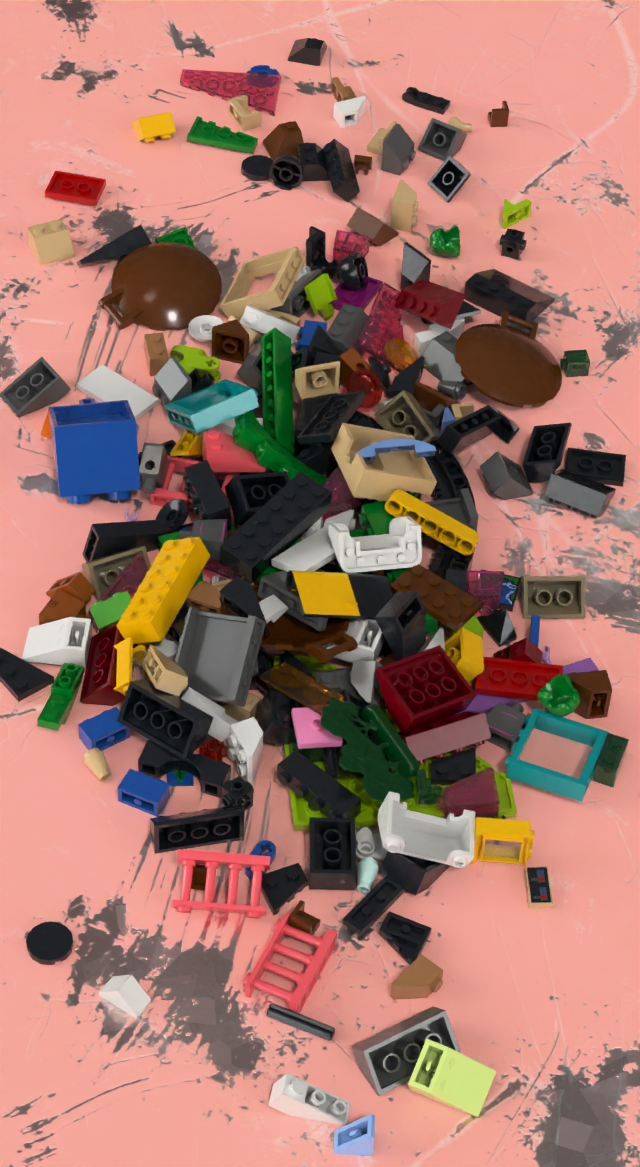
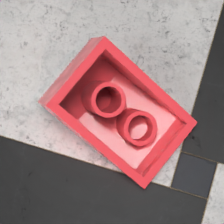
(226, 456)

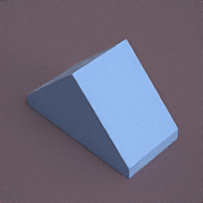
(356, 1137)

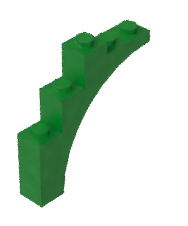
(268, 453)

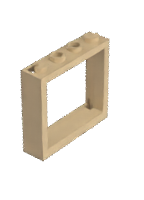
(287, 262)

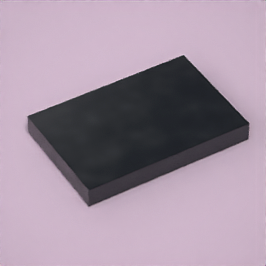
(597, 466)

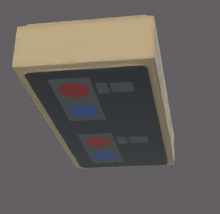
(538, 887)

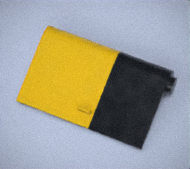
(339, 593)

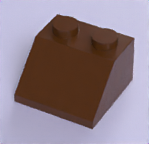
(368, 225)

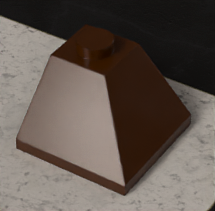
(283, 140)

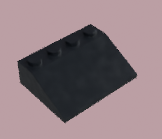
(500, 292)

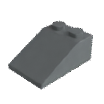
(35, 389)

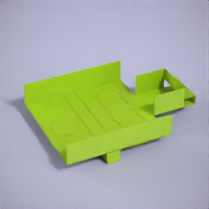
(320, 294)

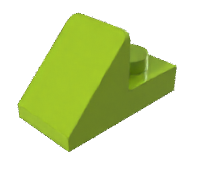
(515, 213)

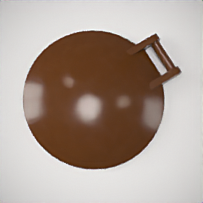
(163, 287)
(508, 363)
(294, 635)

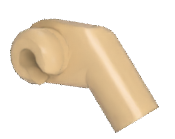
(466, 127)

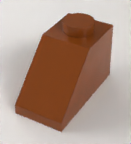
(75, 585)

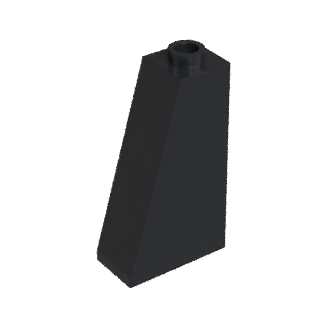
(116, 537)

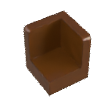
(499, 116)
(303, 920)

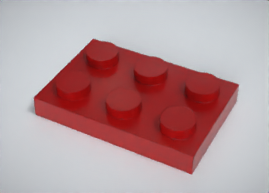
(75, 188)

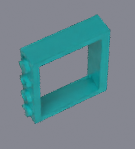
(211, 406)
(546, 778)

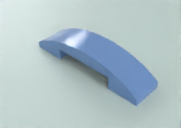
(420, 448)

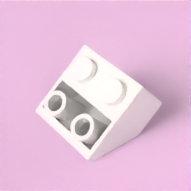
(246, 747)

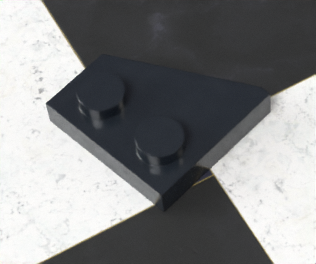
(323, 343)
(453, 767)
(282, 885)
(405, 936)

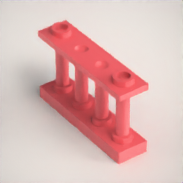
(163, 495)
(212, 861)
(305, 981)

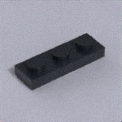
(373, 906)

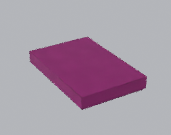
(357, 298)

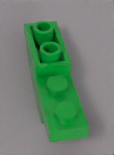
(62, 697)

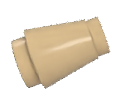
(97, 763)

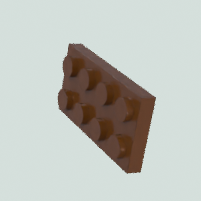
(440, 598)

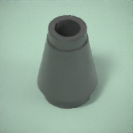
(453, 389)

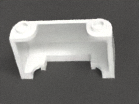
(378, 552)
(426, 836)

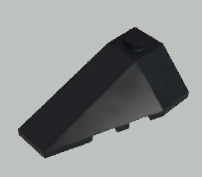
(119, 247)

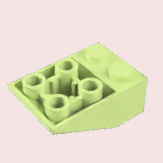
(451, 1078)

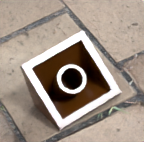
(230, 342)
(429, 397)

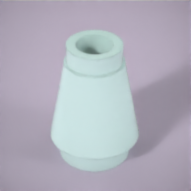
(366, 873)

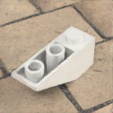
(307, 1101)

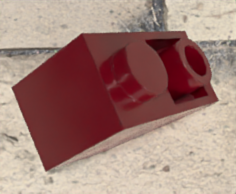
(522, 651)

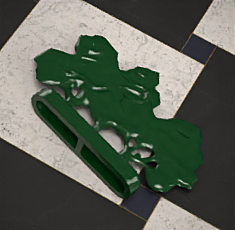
(365, 756)

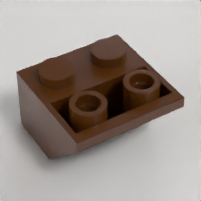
(594, 692)

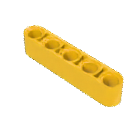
(433, 522)

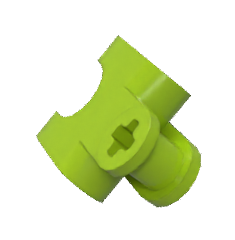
(196, 358)

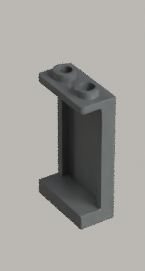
(459, 508)

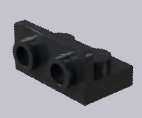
(315, 245)

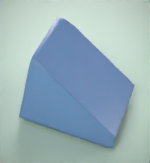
(447, 419)

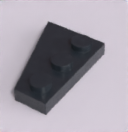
(21, 677)

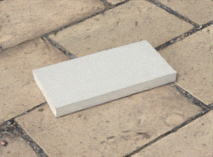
(108, 386)
(307, 554)

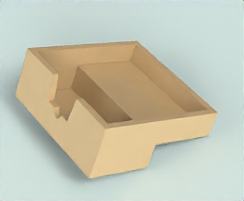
(387, 473)

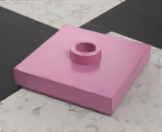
(310, 732)

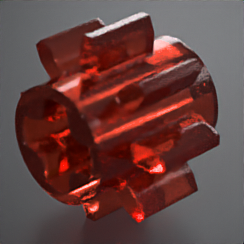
(213, 749)

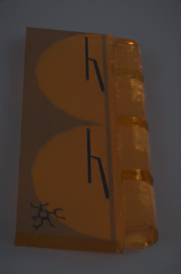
(300, 687)

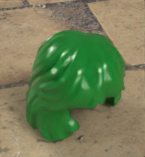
(446, 242)
(559, 696)

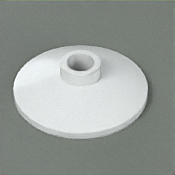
(202, 326)

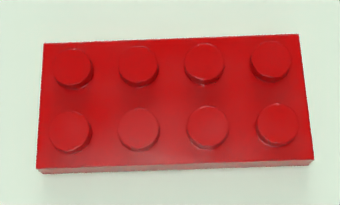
(514, 678)

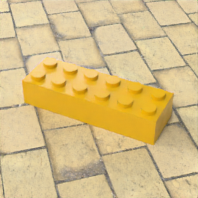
(163, 590)

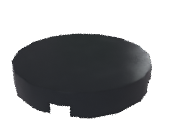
(256, 167)
(49, 943)

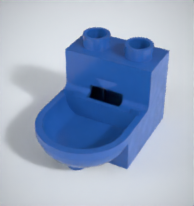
(95, 450)

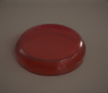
(366, 381)

